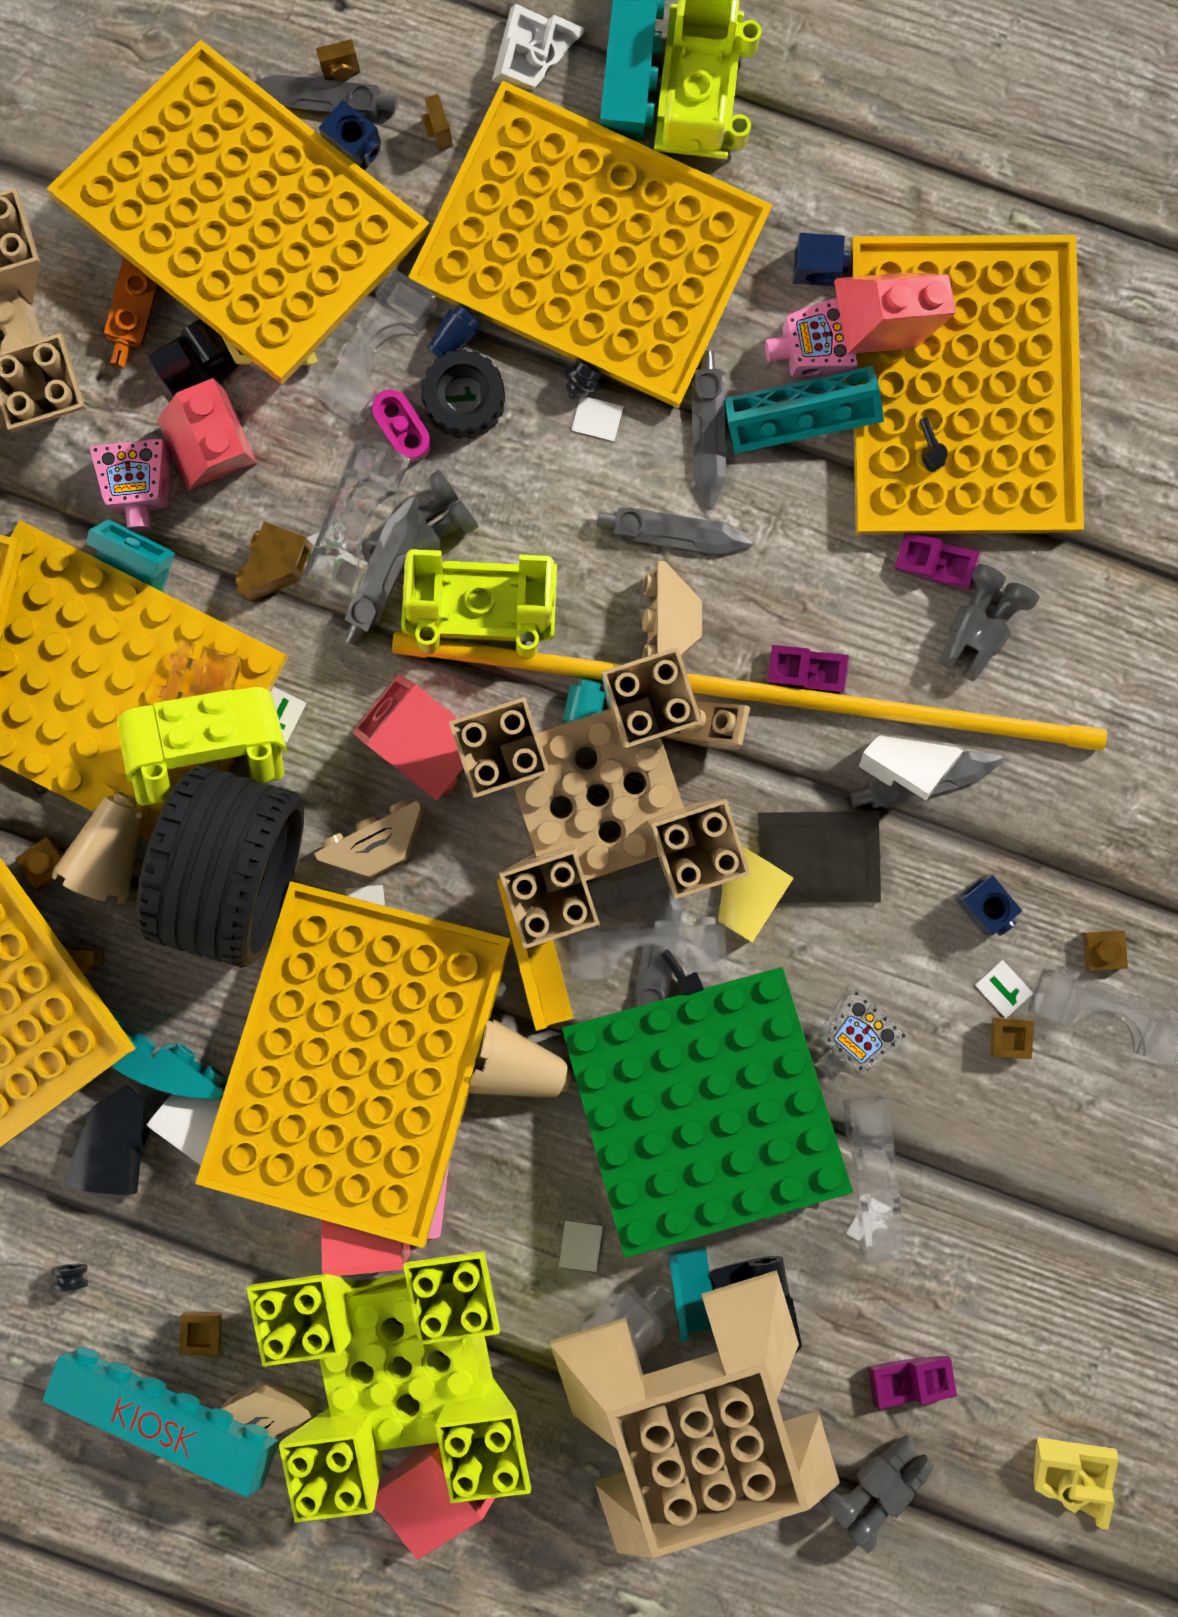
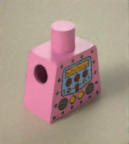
(812, 342)
(134, 478)

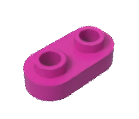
(403, 426)

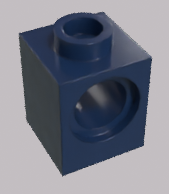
(346, 122)
(820, 259)
(973, 901)

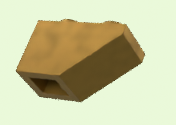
(274, 562)

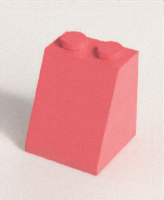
(892, 309)
(205, 434)
(413, 736)
(358, 1252)
(418, 1503)

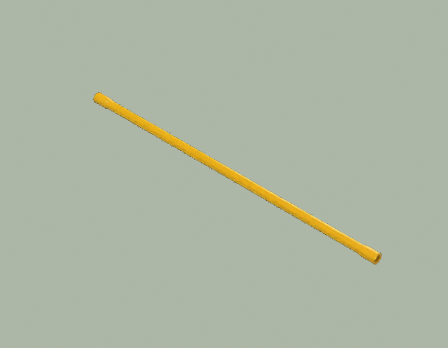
(1071, 735)

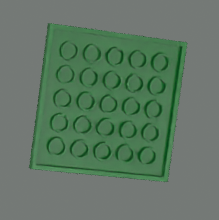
(705, 1112)

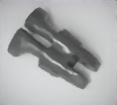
(455, 520)
(977, 630)
(888, 1485)

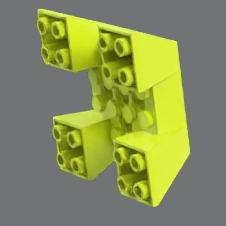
(342, 1321)

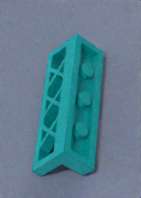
(805, 412)

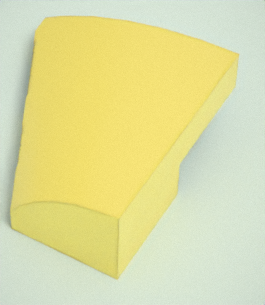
(752, 898)
(1077, 1476)

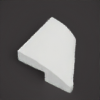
(532, 46)
(909, 763)
(186, 1123)

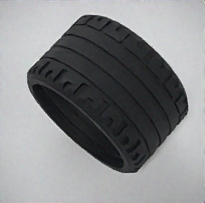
(219, 865)

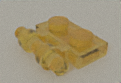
(213, 672)

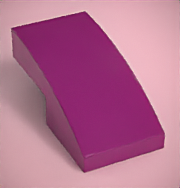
(937, 562)
(808, 669)
(912, 1380)

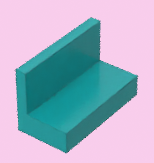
(131, 553)
(689, 1280)

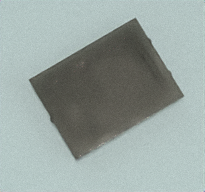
(825, 853)

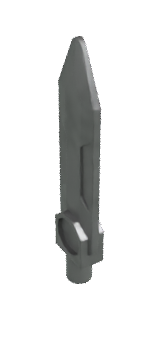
(325, 95)
(708, 430)
(673, 531)
(382, 571)
(967, 770)
(627, 885)
(654, 972)

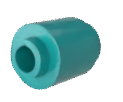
(583, 700)

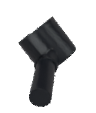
(937, 453)
(688, 984)

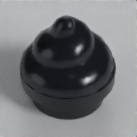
(581, 379)

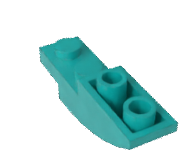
(170, 1068)

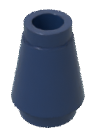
(454, 331)

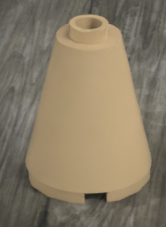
(104, 851)
(517, 1066)

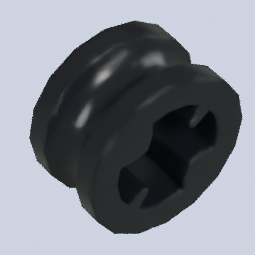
(69, 1277)

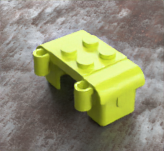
(701, 79)
(479, 600)
(200, 732)

